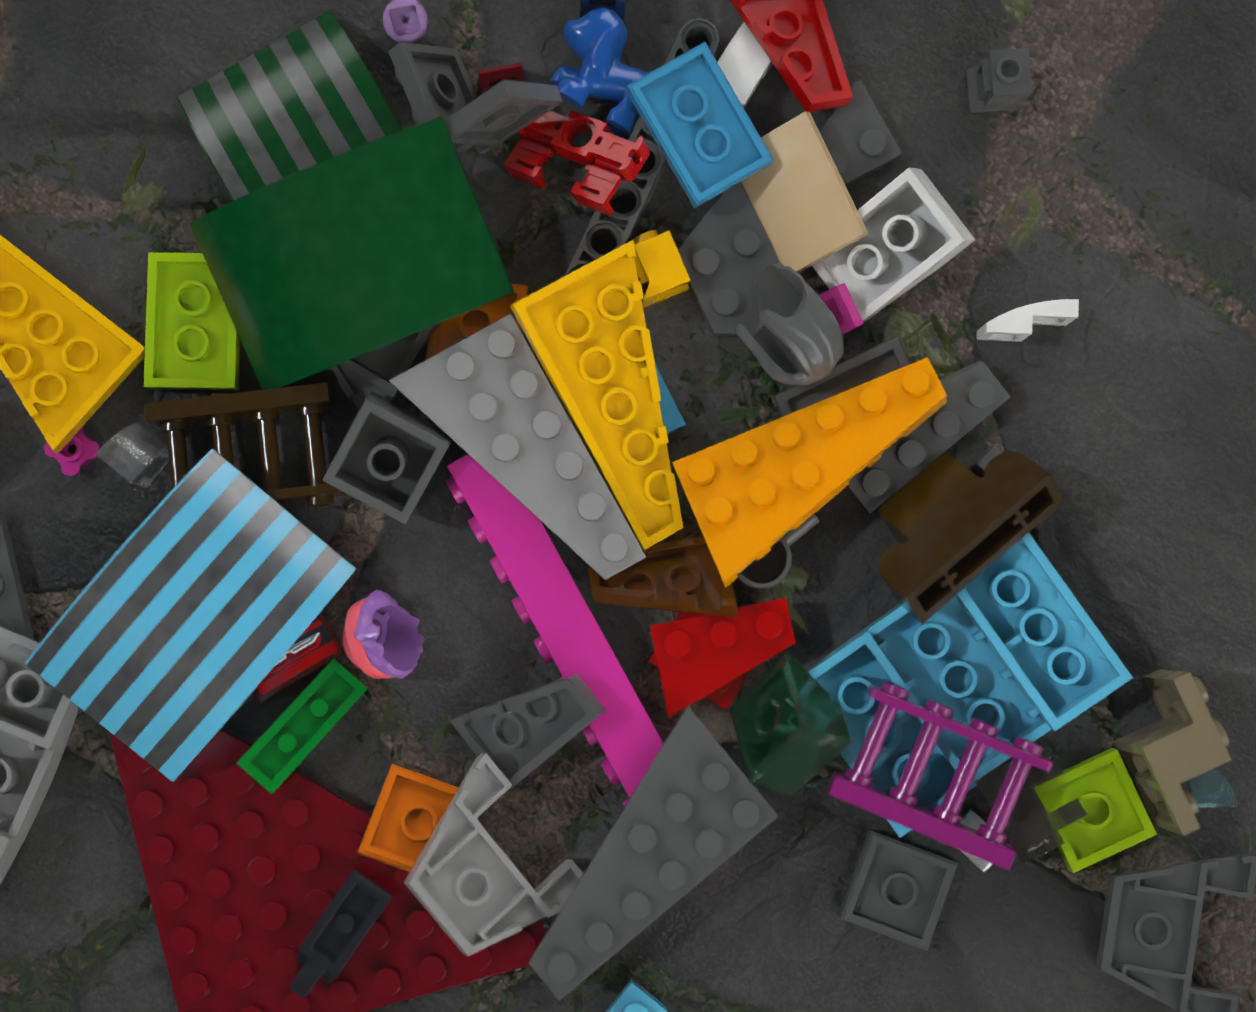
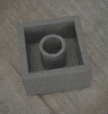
(387, 457)

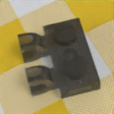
(1030, 826)

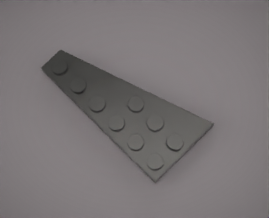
(668, 838)

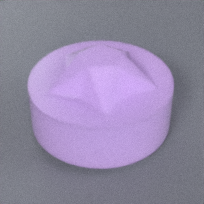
(405, 20)

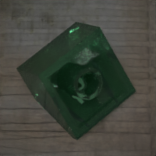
(788, 728)

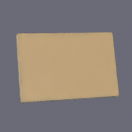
(803, 197)

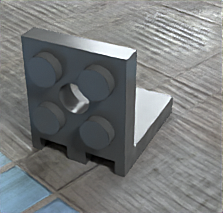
(441, 87)

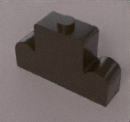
(959, 525)

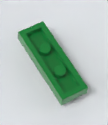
(302, 726)

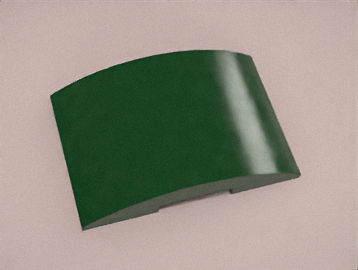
(352, 254)

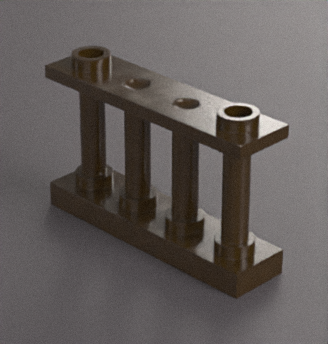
(264, 409)

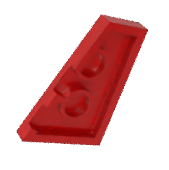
(712, 650)

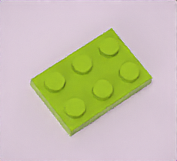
(187, 327)

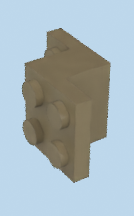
(1173, 749)

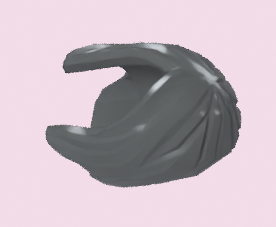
(796, 330)

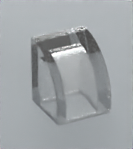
(135, 454)

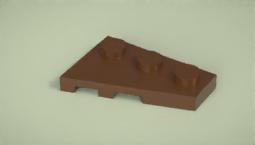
(671, 577)

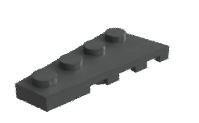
(970, 398)

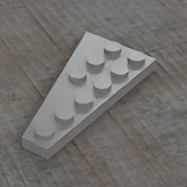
(510, 421)

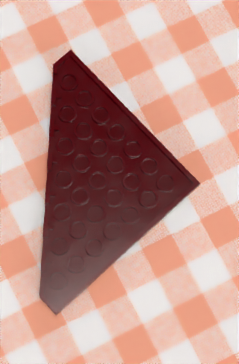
(252, 872)

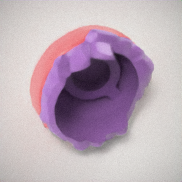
(382, 637)

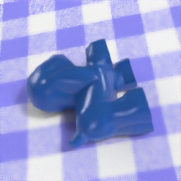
(599, 42)

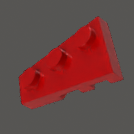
(801, 48)

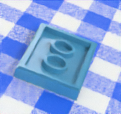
(699, 124)

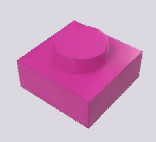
(843, 307)

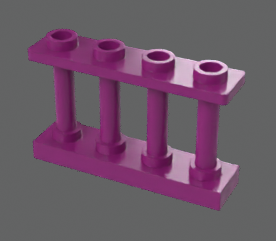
(943, 822)

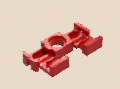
(604, 156)

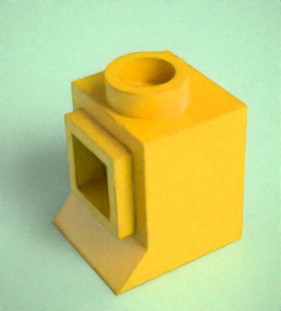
(659, 267)

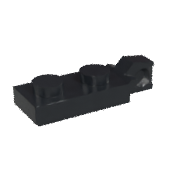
(339, 931)

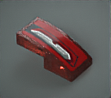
(308, 653)

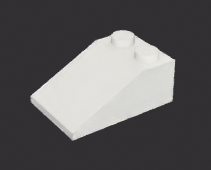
(907, 241)

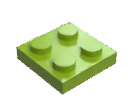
(1112, 807)

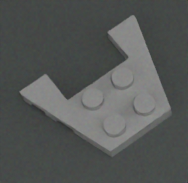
(469, 878)

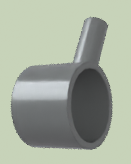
(777, 562)

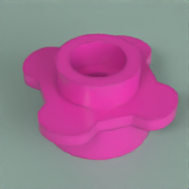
(73, 462)

